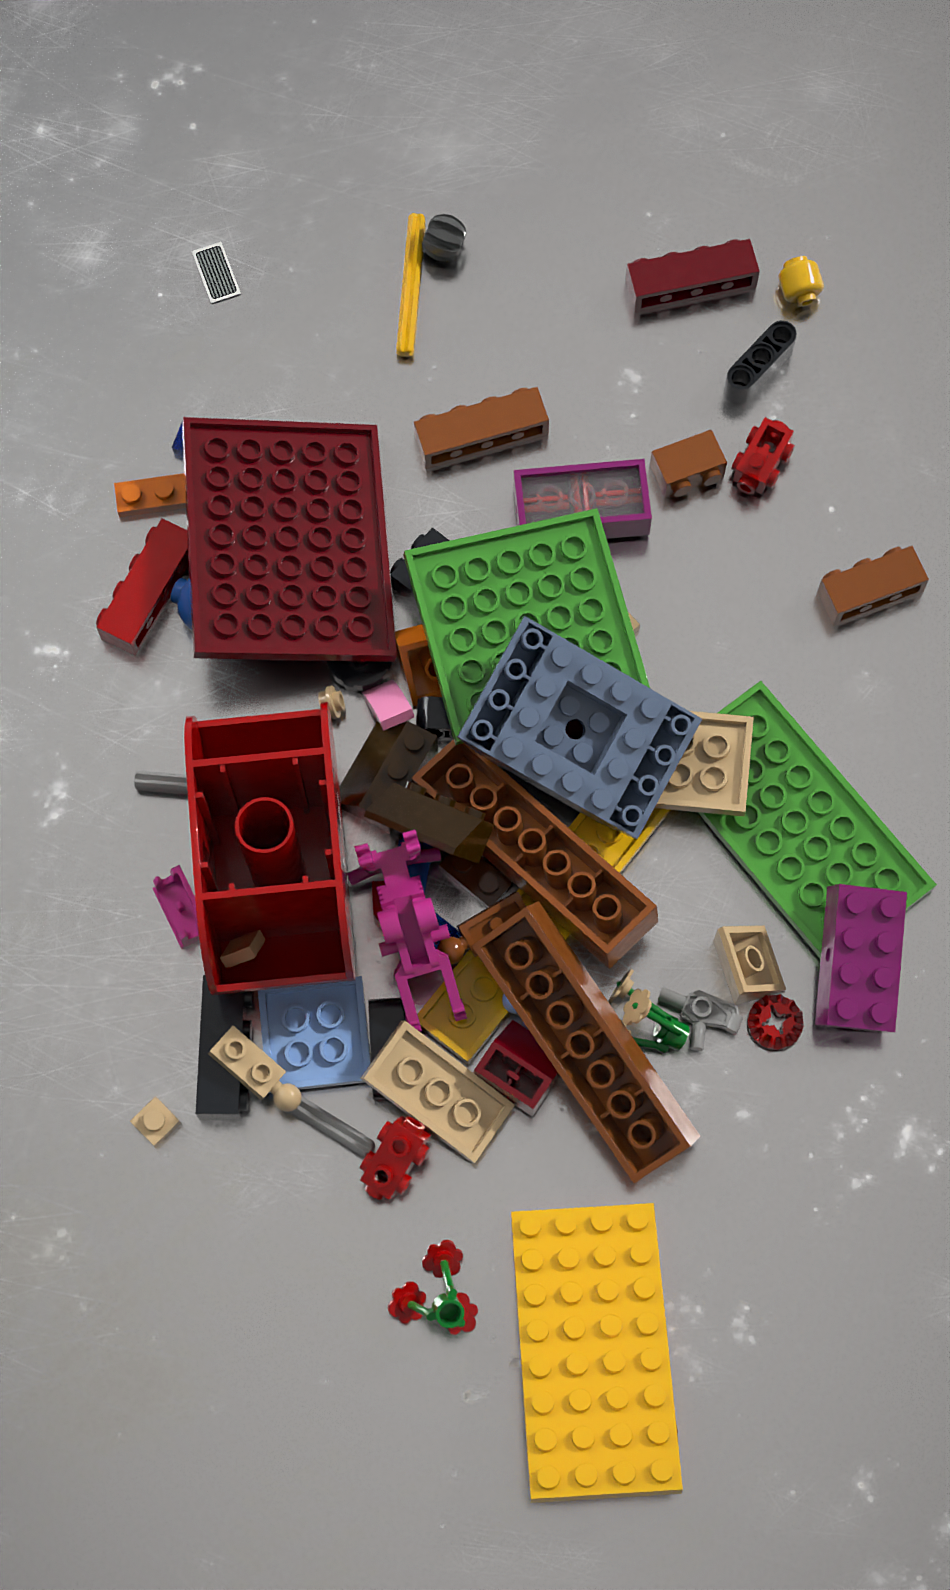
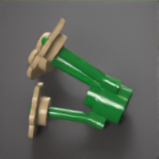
(668, 1030)

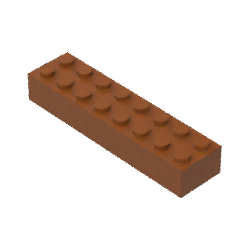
(544, 855)
(586, 1041)

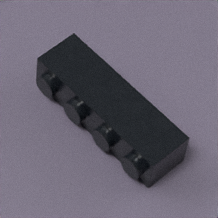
(218, 1091)

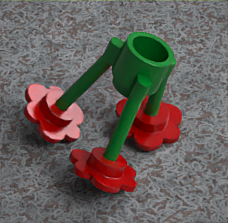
(450, 1308)

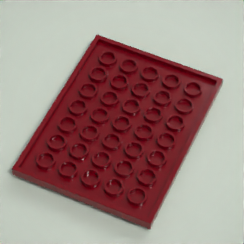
(287, 541)

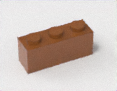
(872, 584)

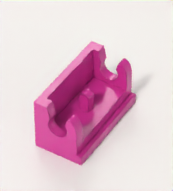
(178, 905)

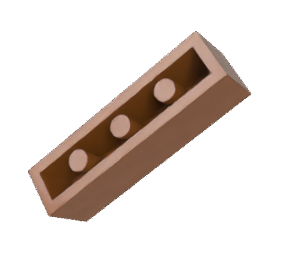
(481, 427)

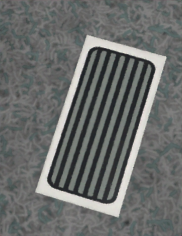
(216, 272)

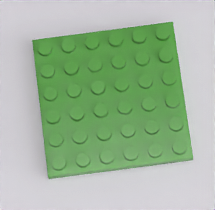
(483, 584)

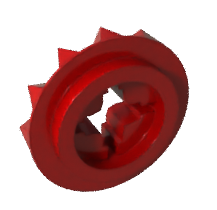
(768, 1035)

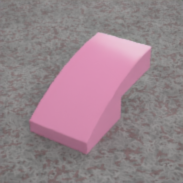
(388, 704)

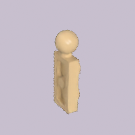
(255, 1069)

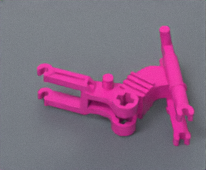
(408, 919)

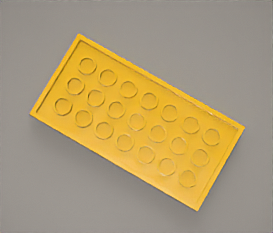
(594, 1354)

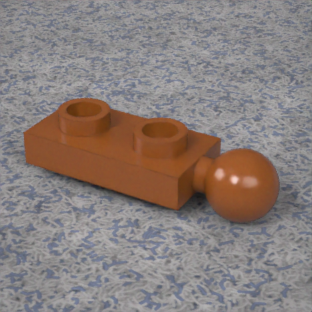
(479, 926)

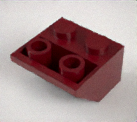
(518, 1068)

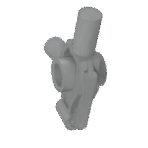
(702, 1011)

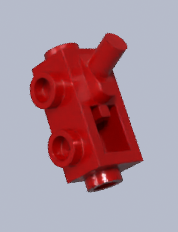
(757, 465)
(400, 1149)

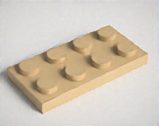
(437, 1091)

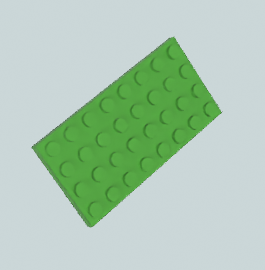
(807, 824)

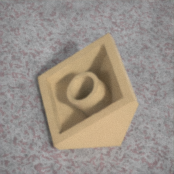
(748, 962)

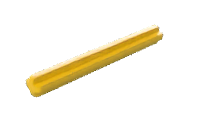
(410, 285)

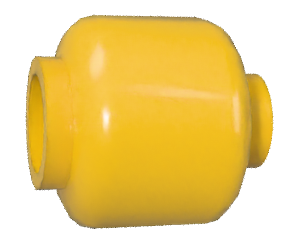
(801, 281)

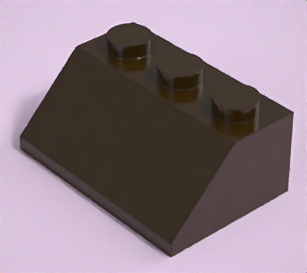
(384, 760)
(433, 819)

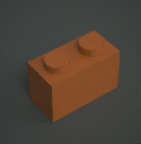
(688, 464)

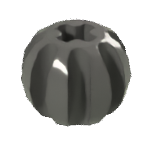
(444, 238)

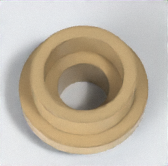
(335, 701)

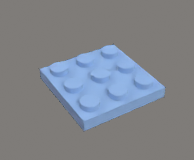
(316, 1033)

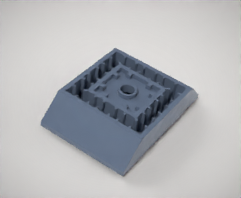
(627, 738)

